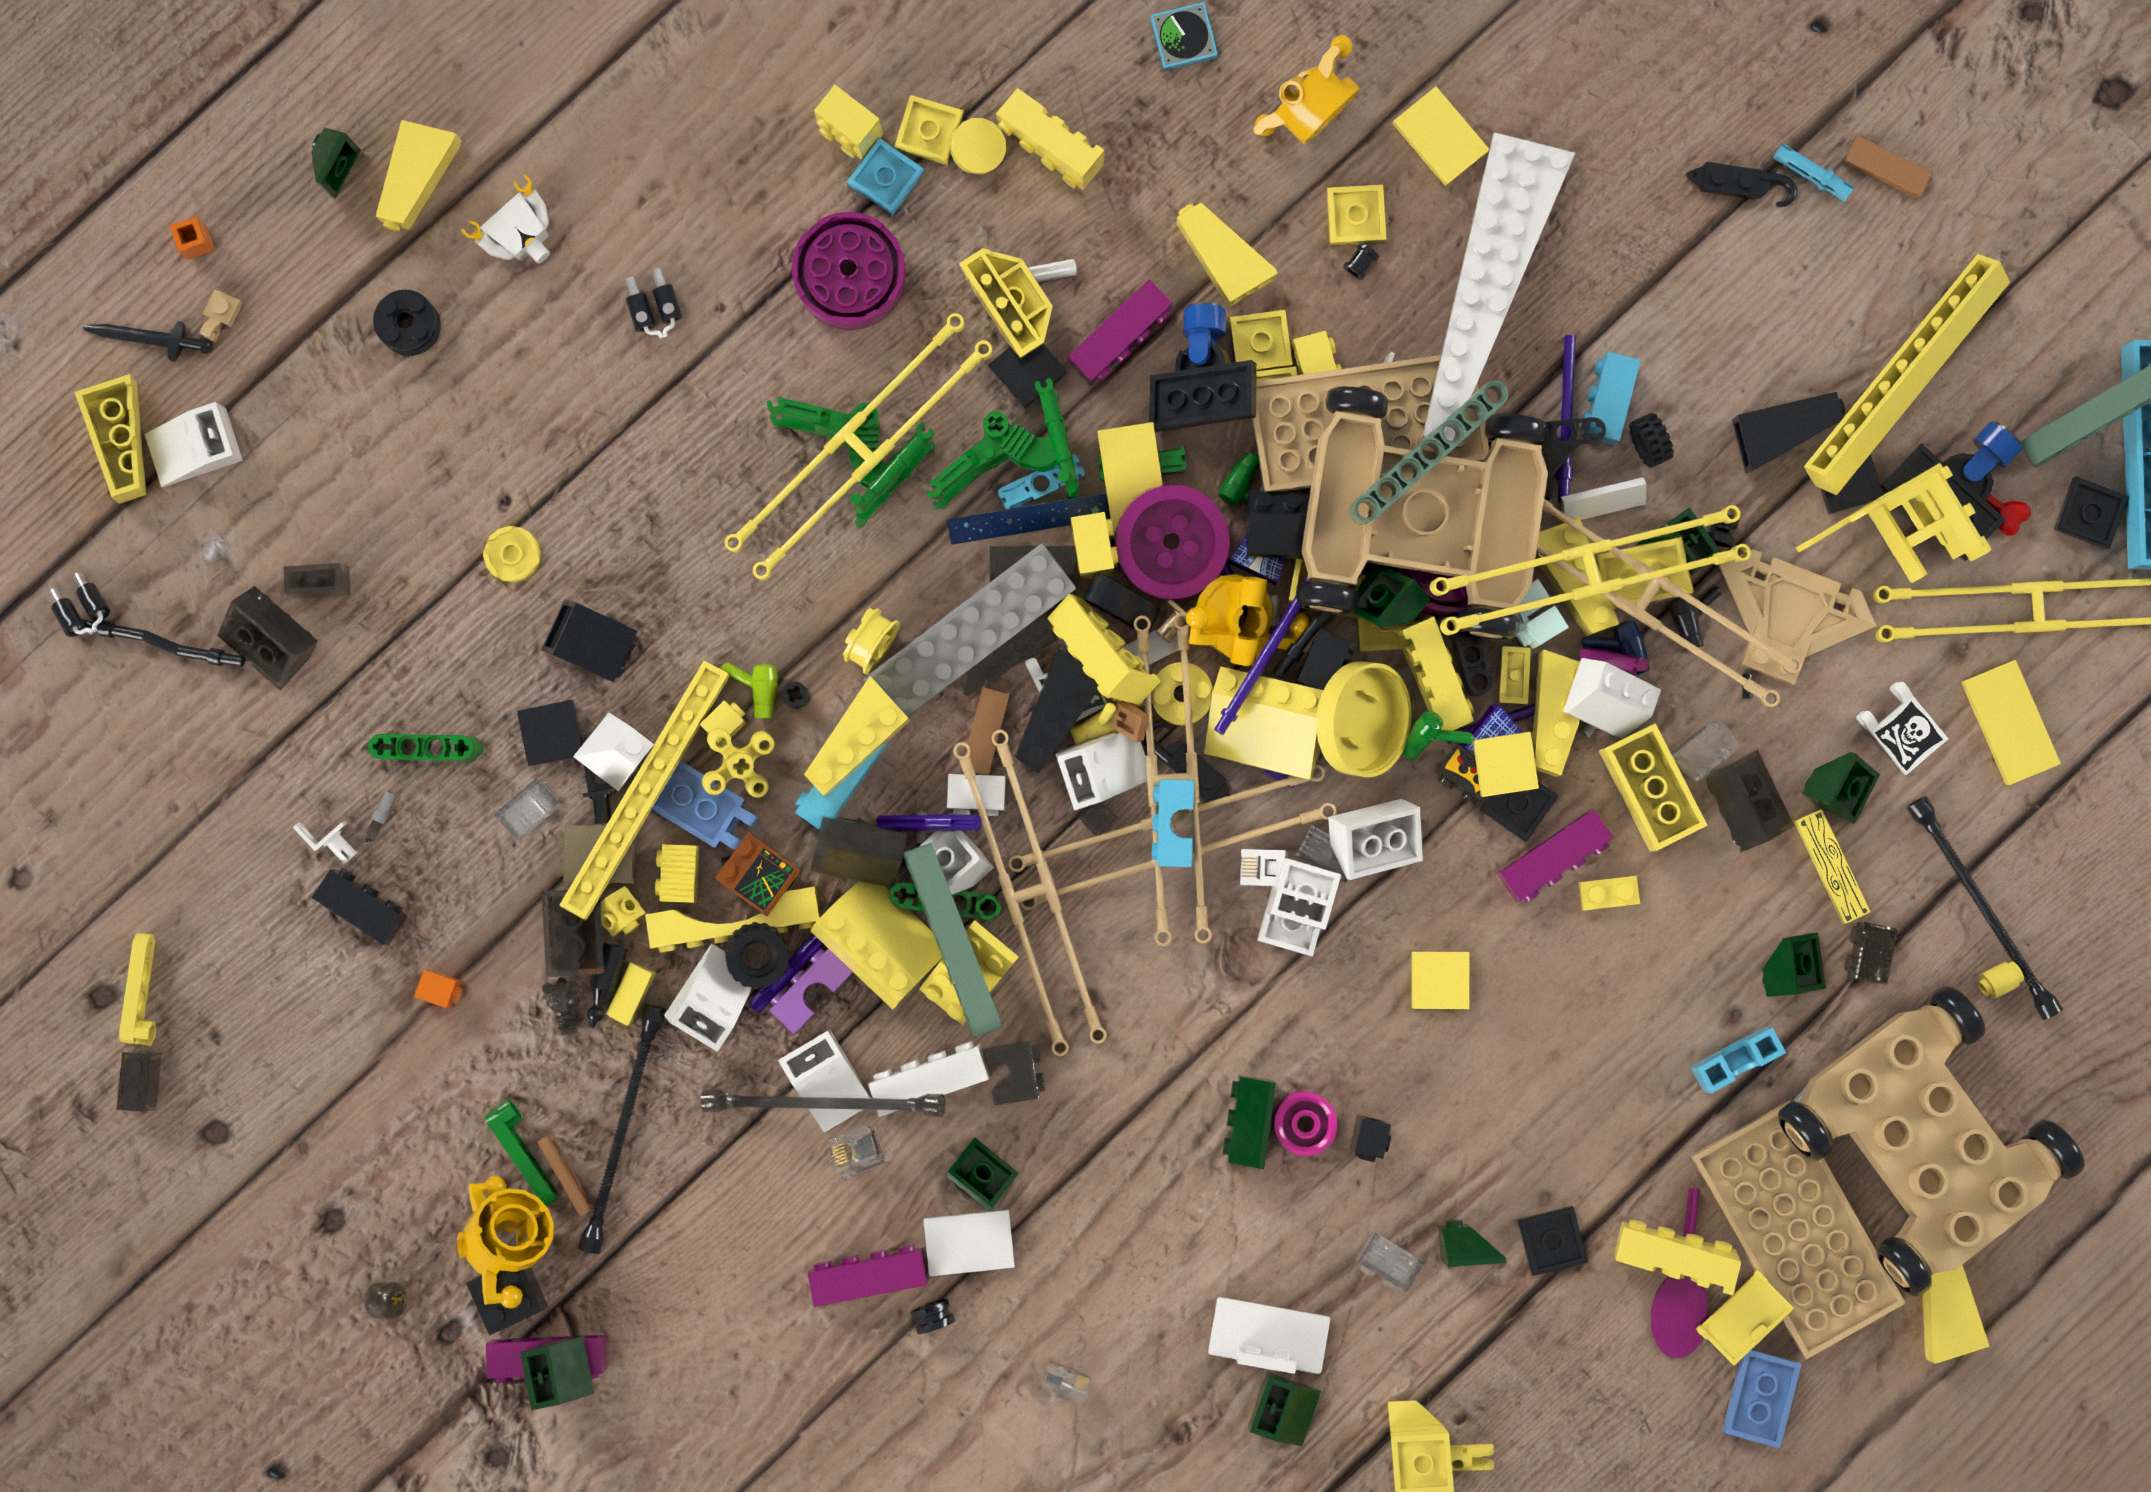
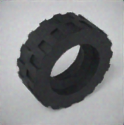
(762, 976)

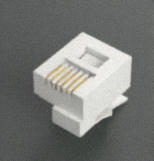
(1261, 866)

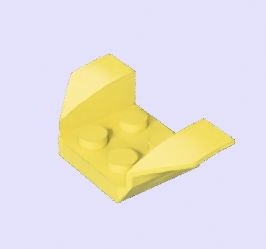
(1419, 1449)

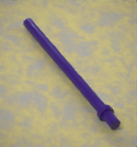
(1229, 713)

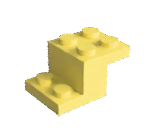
(993, 961)

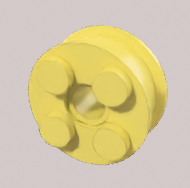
(871, 640)
(1164, 699)

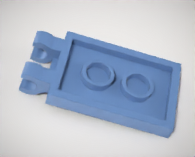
(700, 813)

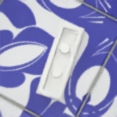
(1605, 499)

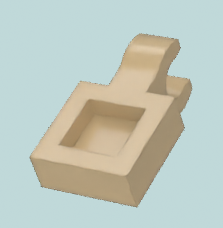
(221, 311)

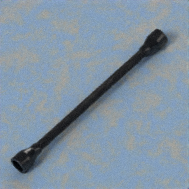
(2044, 1001)
(592, 1237)

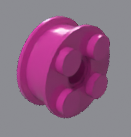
(1318, 1136)

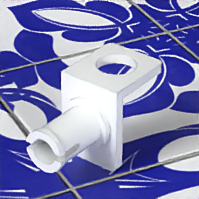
(333, 840)

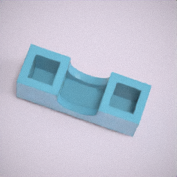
(1171, 848)
(1726, 1064)

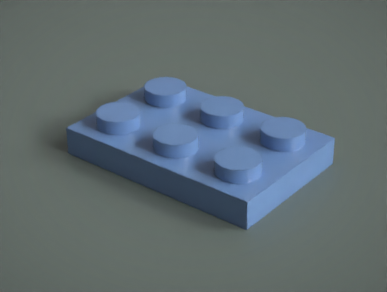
(1761, 1398)

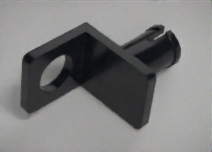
(600, 797)

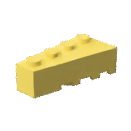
(1101, 651)
(1678, 1255)

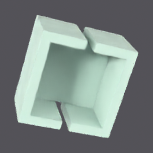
(1542, 627)

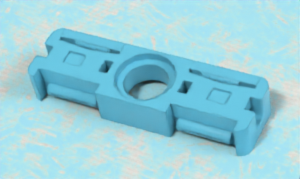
(1023, 490)

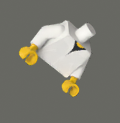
(516, 227)

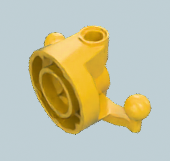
(1317, 97)
(1217, 617)
(507, 1211)

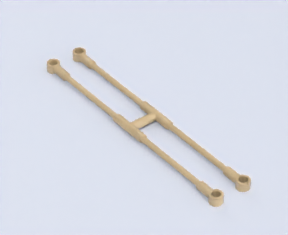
(1638, 611)
(1192, 774)
(1146, 824)
(1014, 898)

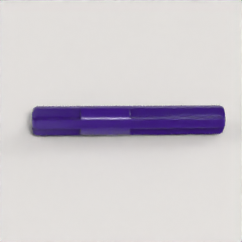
(930, 822)
(796, 963)

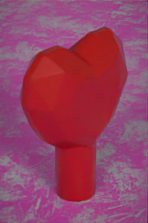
(2014, 513)

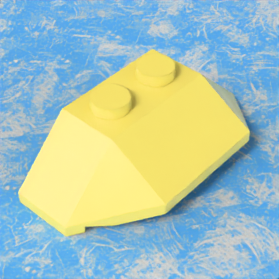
(1010, 298)

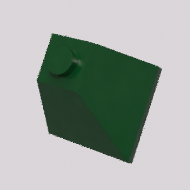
(332, 159)
(1389, 598)
(1842, 786)
(1794, 967)
(1465, 1247)

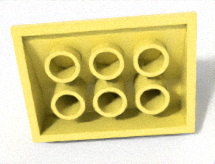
(1272, 727)
(879, 941)

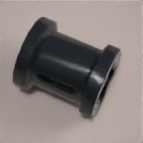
(1360, 261)
(793, 686)

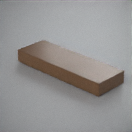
(1887, 167)
(987, 719)
(565, 1175)

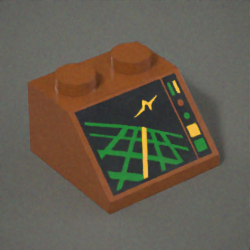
(757, 874)

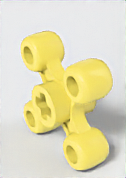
(743, 770)

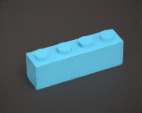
(814, 804)

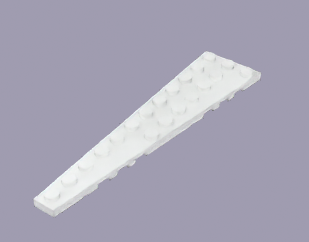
(1508, 219)

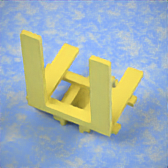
(1933, 511)

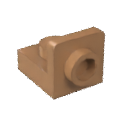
(1130, 721)

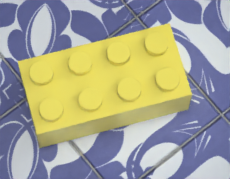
(1652, 788)

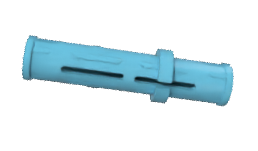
(1818, 175)

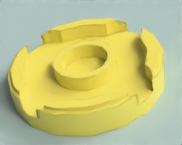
(978, 146)
(512, 554)

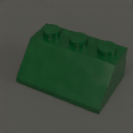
(1249, 1121)

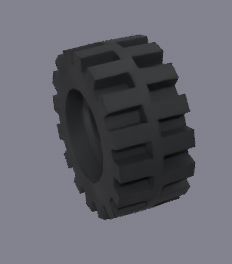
(1651, 440)

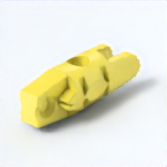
(1462, 1457)

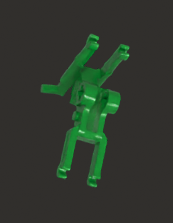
(1012, 444)
(883, 478)

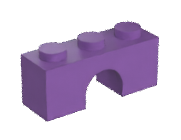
(792, 1006)

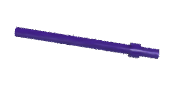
(1565, 472)

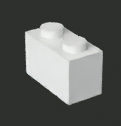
(990, 788)

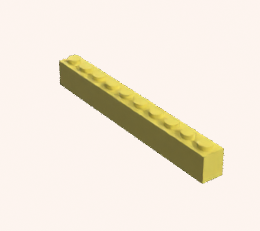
(1907, 374)

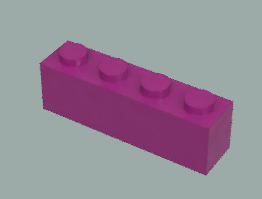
(1120, 332)
(1555, 855)
(867, 1276)
(505, 1361)

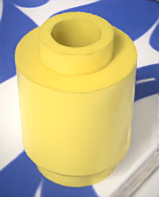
(2000, 979)

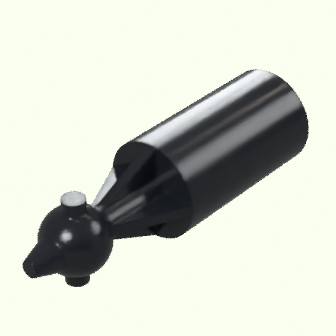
(606, 984)

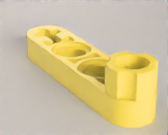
(133, 1026)

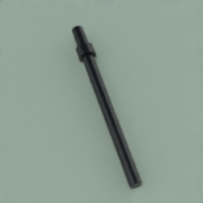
(1295, 651)

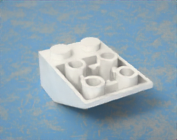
(193, 444)
(1101, 768)
(709, 1001)
(824, 1071)

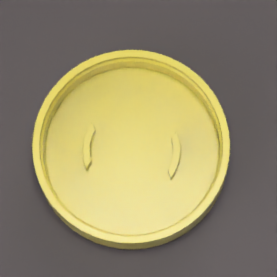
(1364, 719)

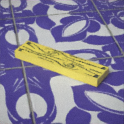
(1832, 866)

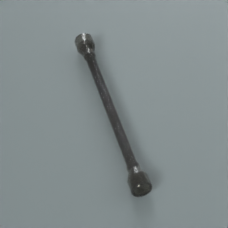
(928, 1105)

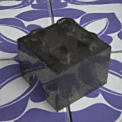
(1021, 1060)

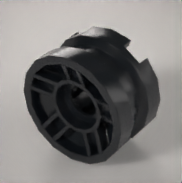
(932, 1316)

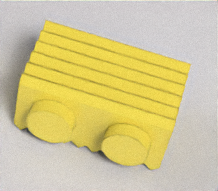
(678, 873)

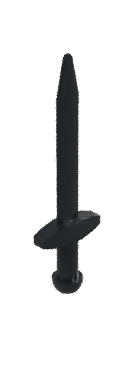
(175, 341)

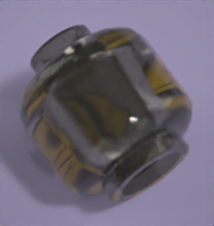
(385, 1300)

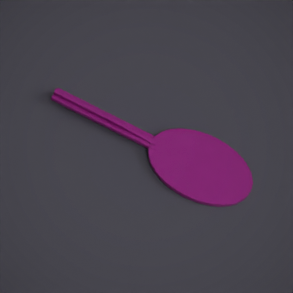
(1680, 1303)

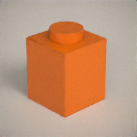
(192, 238)
(439, 989)

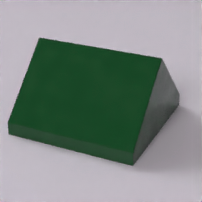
(982, 1174)

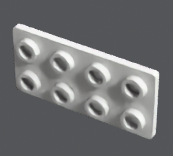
(1269, 1336)

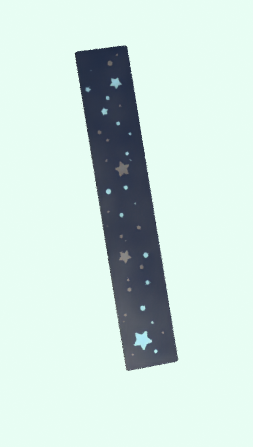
(1024, 518)

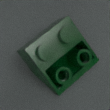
(1695, 540)
(557, 1372)
(1283, 1410)

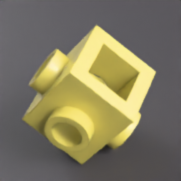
(620, 912)

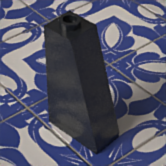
(1777, 429)

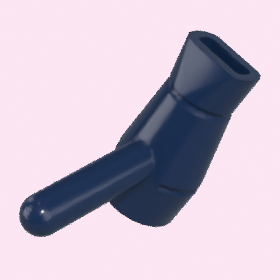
(1627, 639)

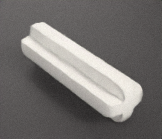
(1054, 270)

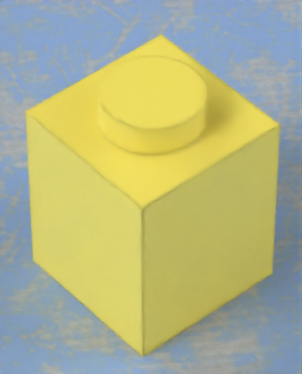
(725, 717)

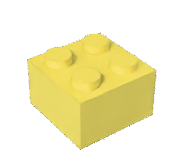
(848, 123)
(1092, 545)

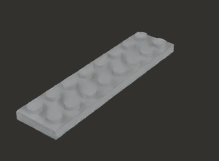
(973, 630)

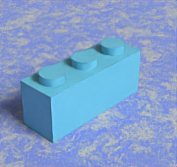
(1611, 395)

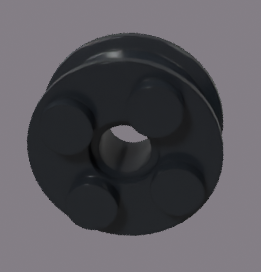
(402, 305)

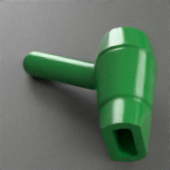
(1238, 480)
(1426, 730)

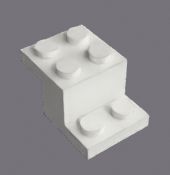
(1299, 907)

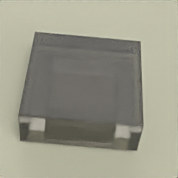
(1097, 818)

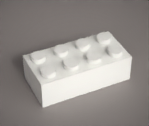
(938, 1076)

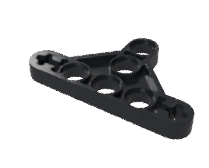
(1558, 451)

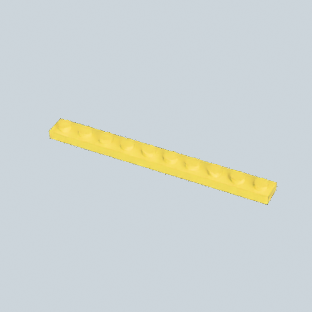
(644, 790)

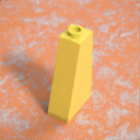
(414, 171)
(1225, 257)
(1951, 1318)

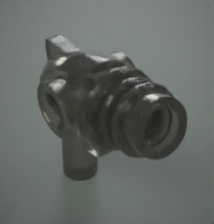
(563, 1001)

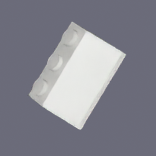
(1610, 698)
(1376, 838)

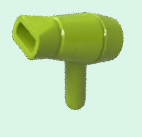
(762, 683)

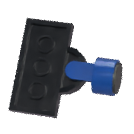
(1204, 382)
(1971, 473)

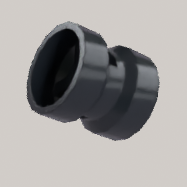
(1723, 533)

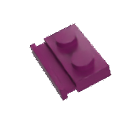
(1625, 662)

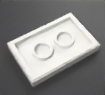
(969, 1242)

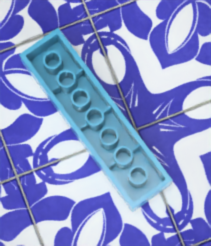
(2137, 456)

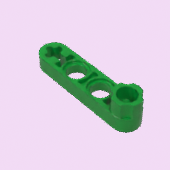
(423, 745)
(978, 913)
(502, 1124)

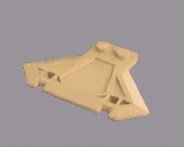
(1791, 612)

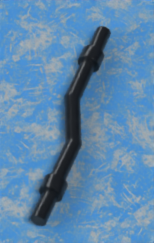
(213, 656)

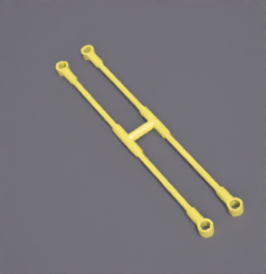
(847, 434)
(1587, 553)
(2038, 624)

